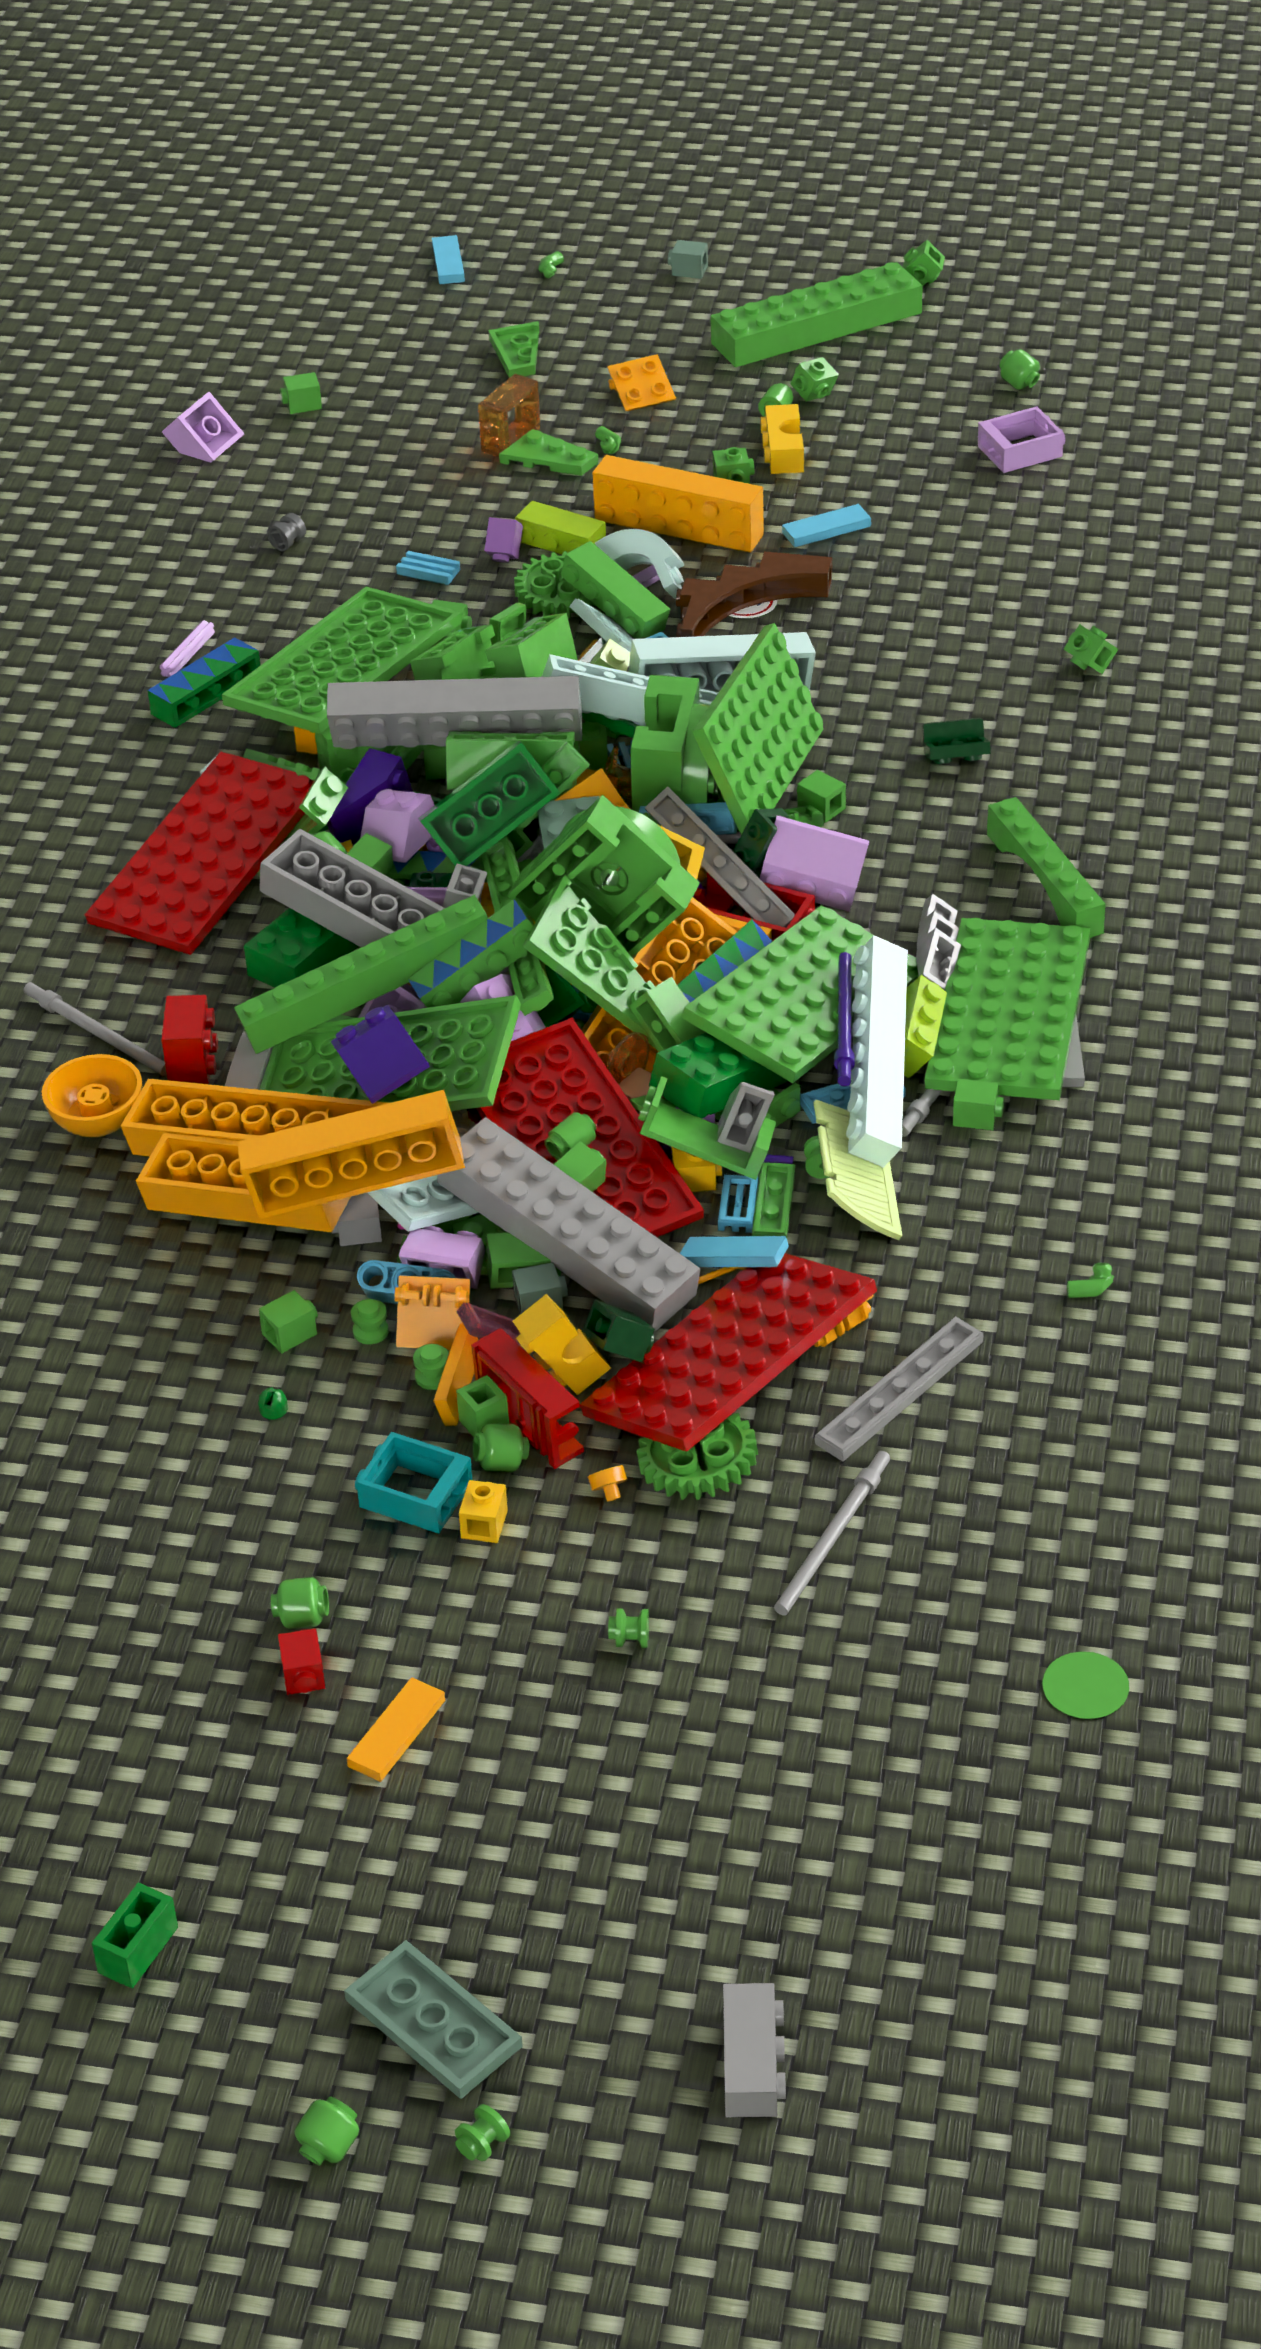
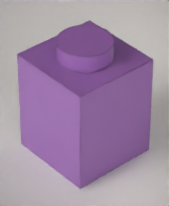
(503, 539)

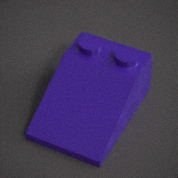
(373, 774)
(379, 1053)

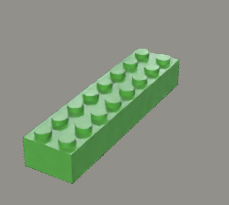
(816, 314)

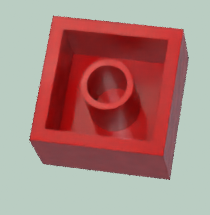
(189, 1039)

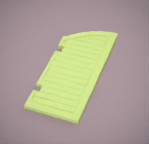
(857, 1184)

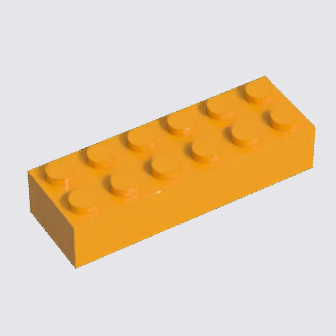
(678, 503)
(350, 1154)
(205, 1180)

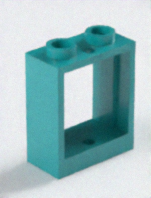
(398, 1450)

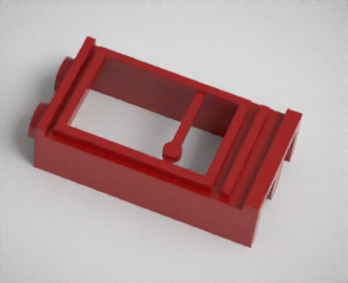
(721, 903)
(532, 1396)

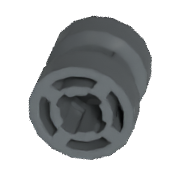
(286, 531)

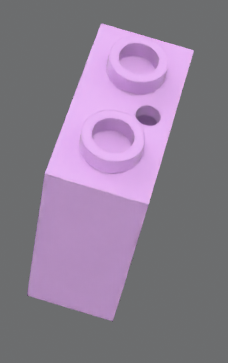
(996, 434)

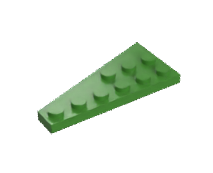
(587, 955)

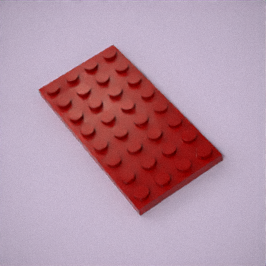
(202, 853)
(561, 1074)
(727, 1350)

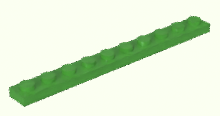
(527, 972)

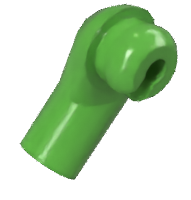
(1094, 1285)

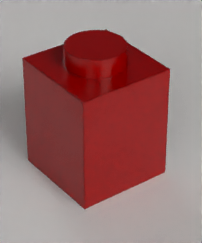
(301, 1661)

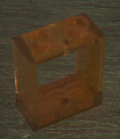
(494, 410)

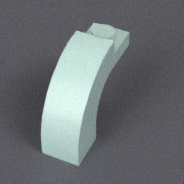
(640, 546)

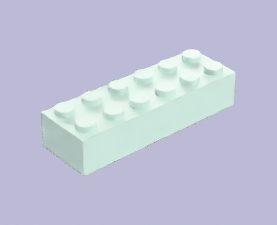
(710, 657)

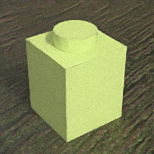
(612, 656)

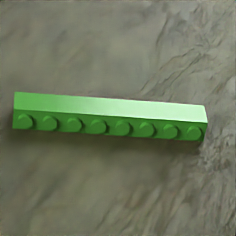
(354, 977)

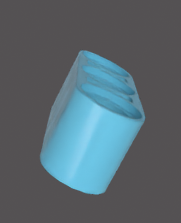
(390, 1271)

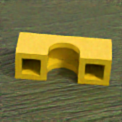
(782, 439)
(559, 1345)

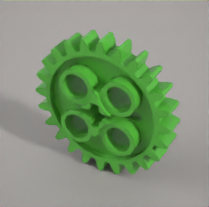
(544, 588)
(726, 1456)

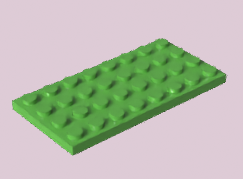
(357, 642)
(758, 728)
(786, 996)
(1010, 1007)
(459, 1041)

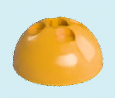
(92, 1094)

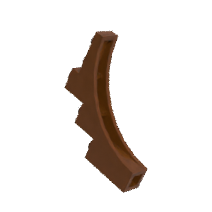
(739, 587)

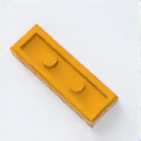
(456, 1374)
(396, 1729)

